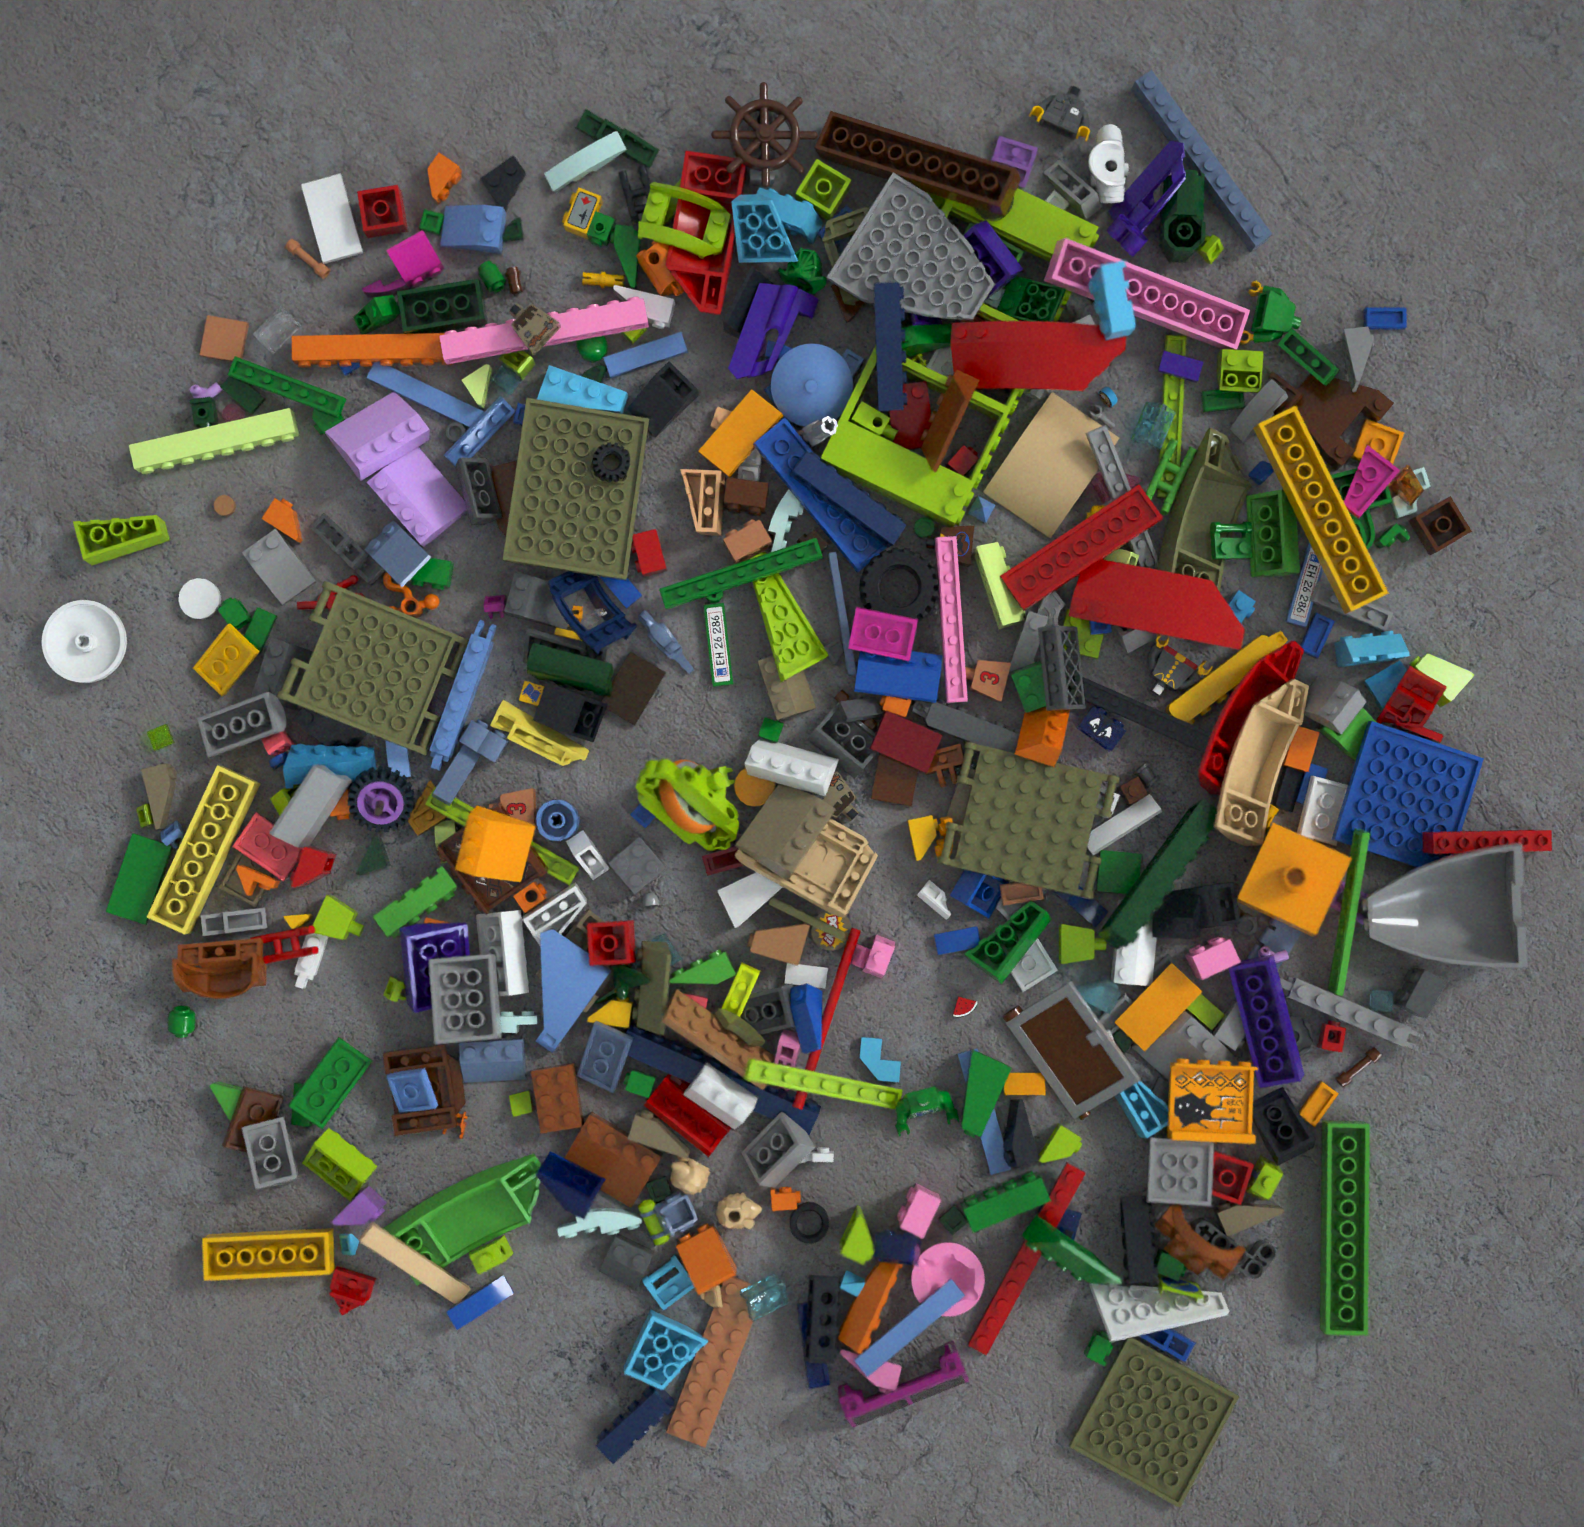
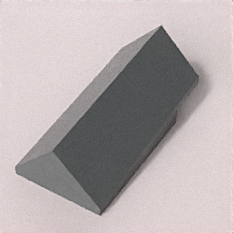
(564, 644)

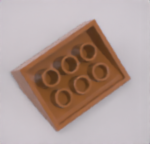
(948, 417)
(609, 1153)

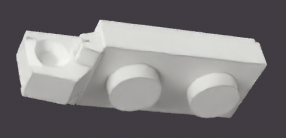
(308, 966)

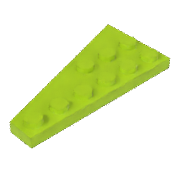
(788, 630)

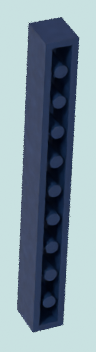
(686, 1064)

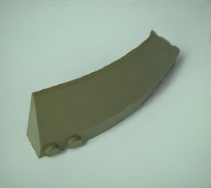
(1208, 494)

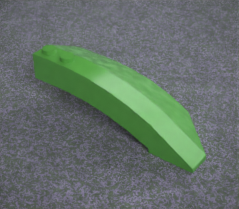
(470, 1212)

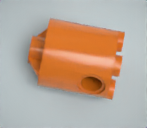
(653, 264)

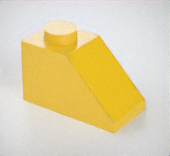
(922, 834)
(614, 1013)

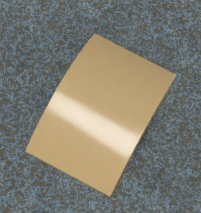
(1047, 466)

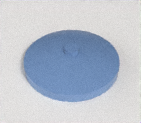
(811, 384)

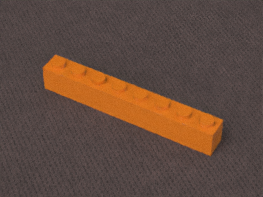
(367, 349)

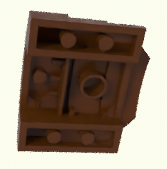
(446, 1081)

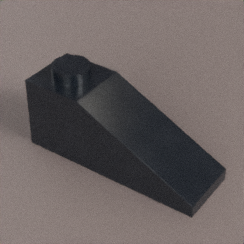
(1018, 1139)

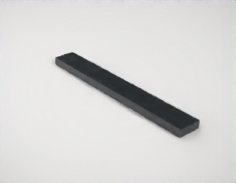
(1144, 715)

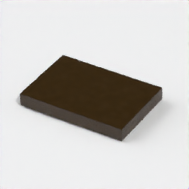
(633, 688)

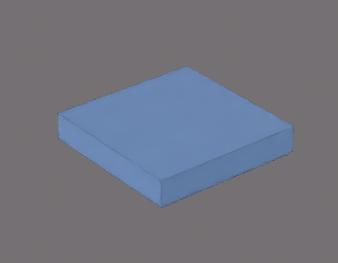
(412, 1090)

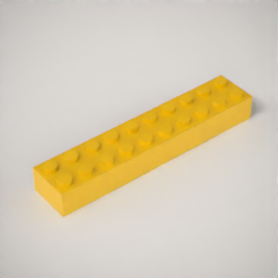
(1320, 510)

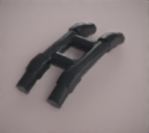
(631, 194)

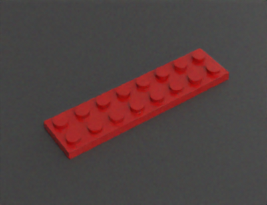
(1081, 547)

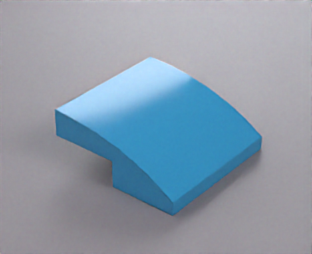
(1384, 683)

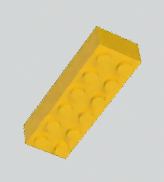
(268, 1254)

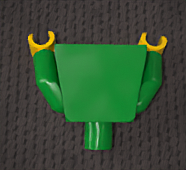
(1272, 314)

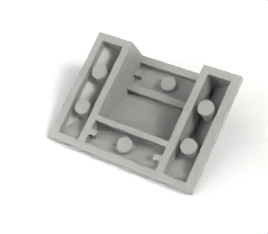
(1183, 1040)

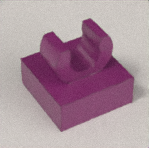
(493, 604)

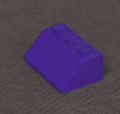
(993, 254)

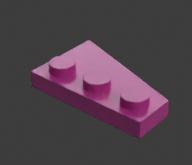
(1369, 481)

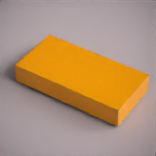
(1317, 1103)

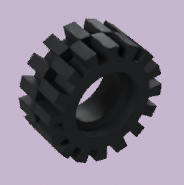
(617, 451)

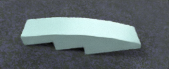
(584, 161)

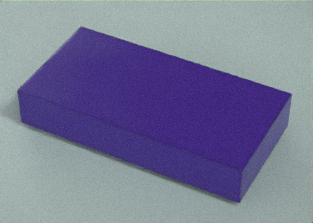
(1180, 366)

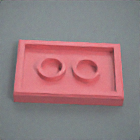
(267, 850)

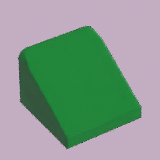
(770, 730)

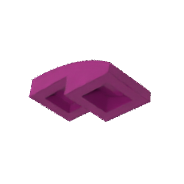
(378, 289)

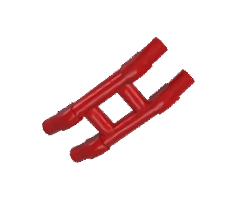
(293, 935)

